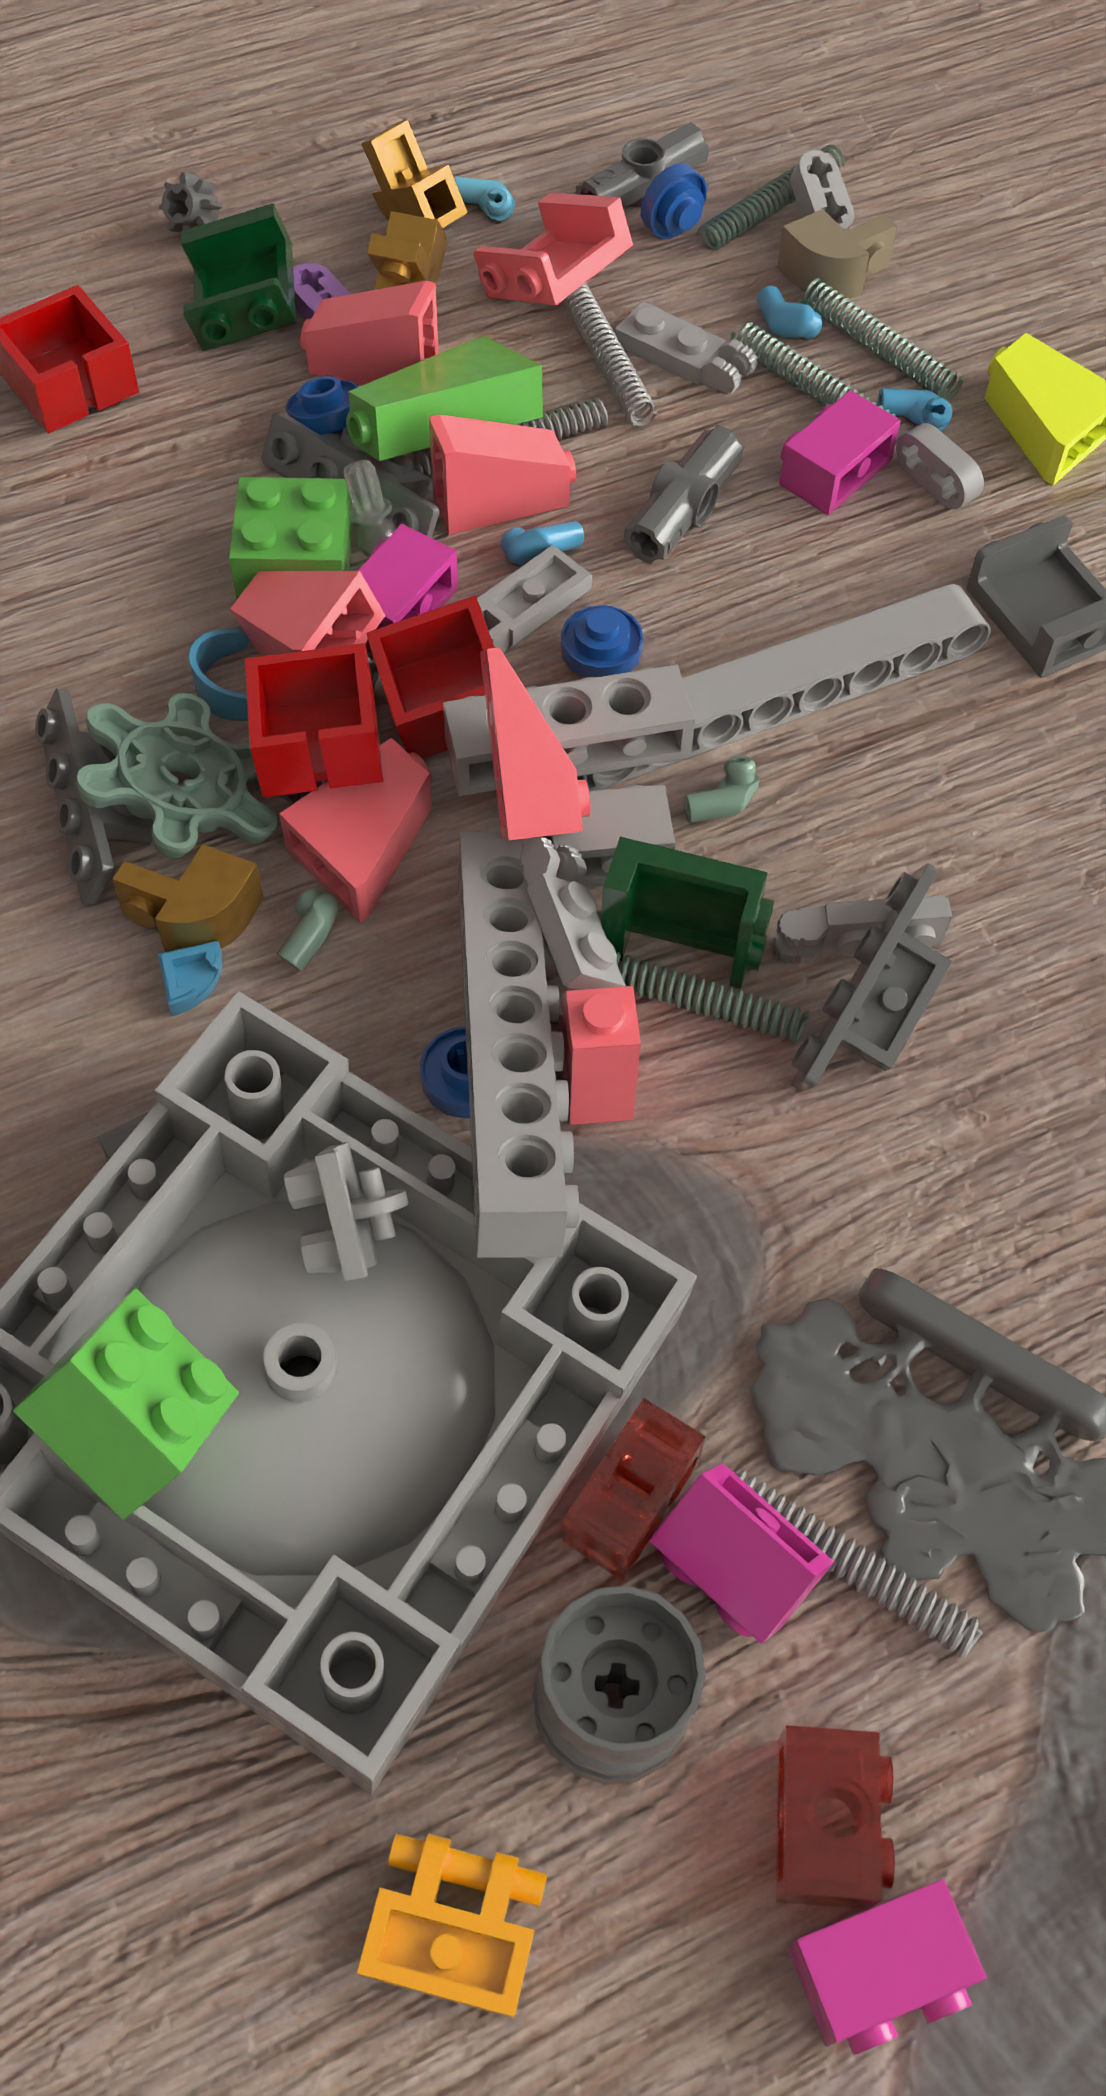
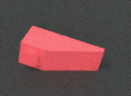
(531, 769)

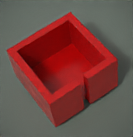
(65, 358)
(430, 663)
(313, 720)

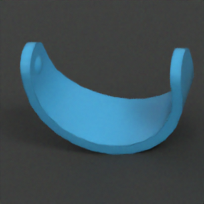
(202, 655)

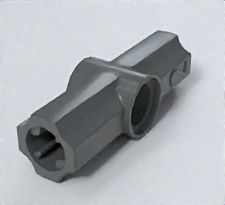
(643, 161)
(683, 494)

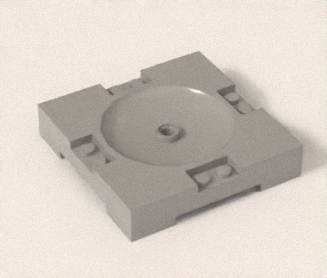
(345, 1517)

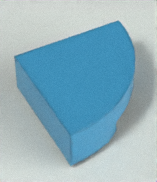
(190, 975)

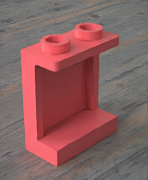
(578, 243)

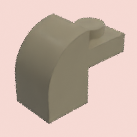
(840, 258)

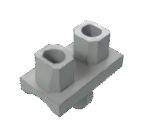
(348, 1241)

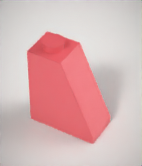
(372, 332)
(495, 472)
(306, 610)
(360, 832)
(600, 1053)

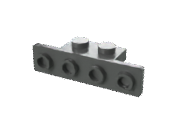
(306, 454)
(83, 825)
(885, 995)

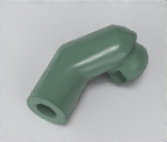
(729, 797)
(317, 919)

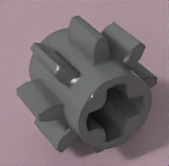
(189, 203)

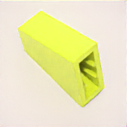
(1047, 405)

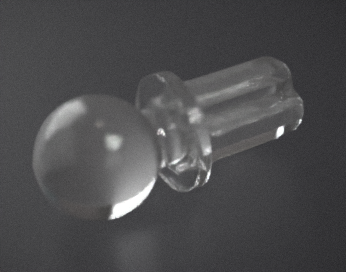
(368, 506)

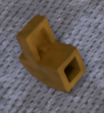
(407, 182)
(409, 251)
(205, 906)

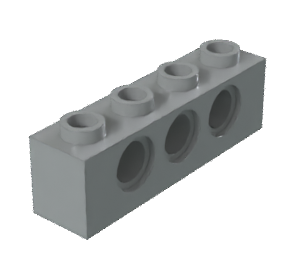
(597, 720)

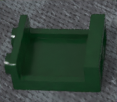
(240, 277)
(686, 903)

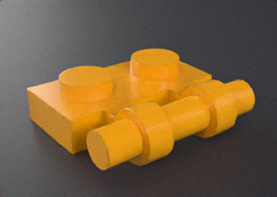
(445, 1948)

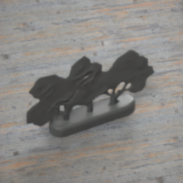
(943, 1470)

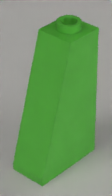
(466, 381)

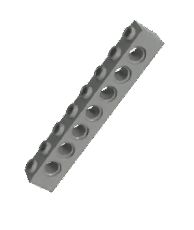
(512, 1059)

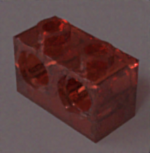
(633, 1489)

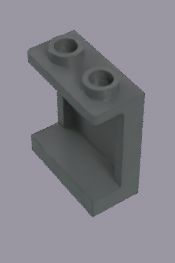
(1041, 596)

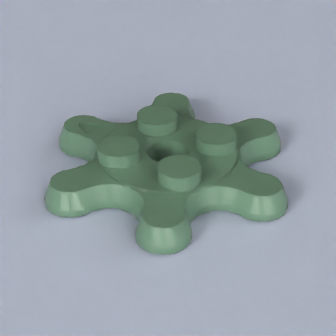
(142, 779)

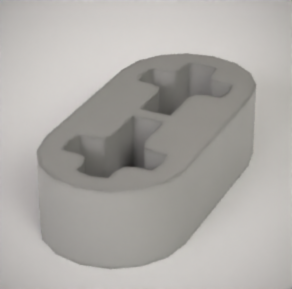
(827, 195)
(940, 466)

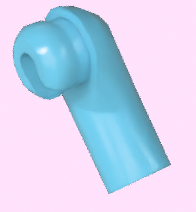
(488, 195)

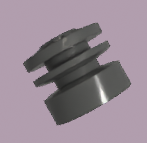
(622, 1640)

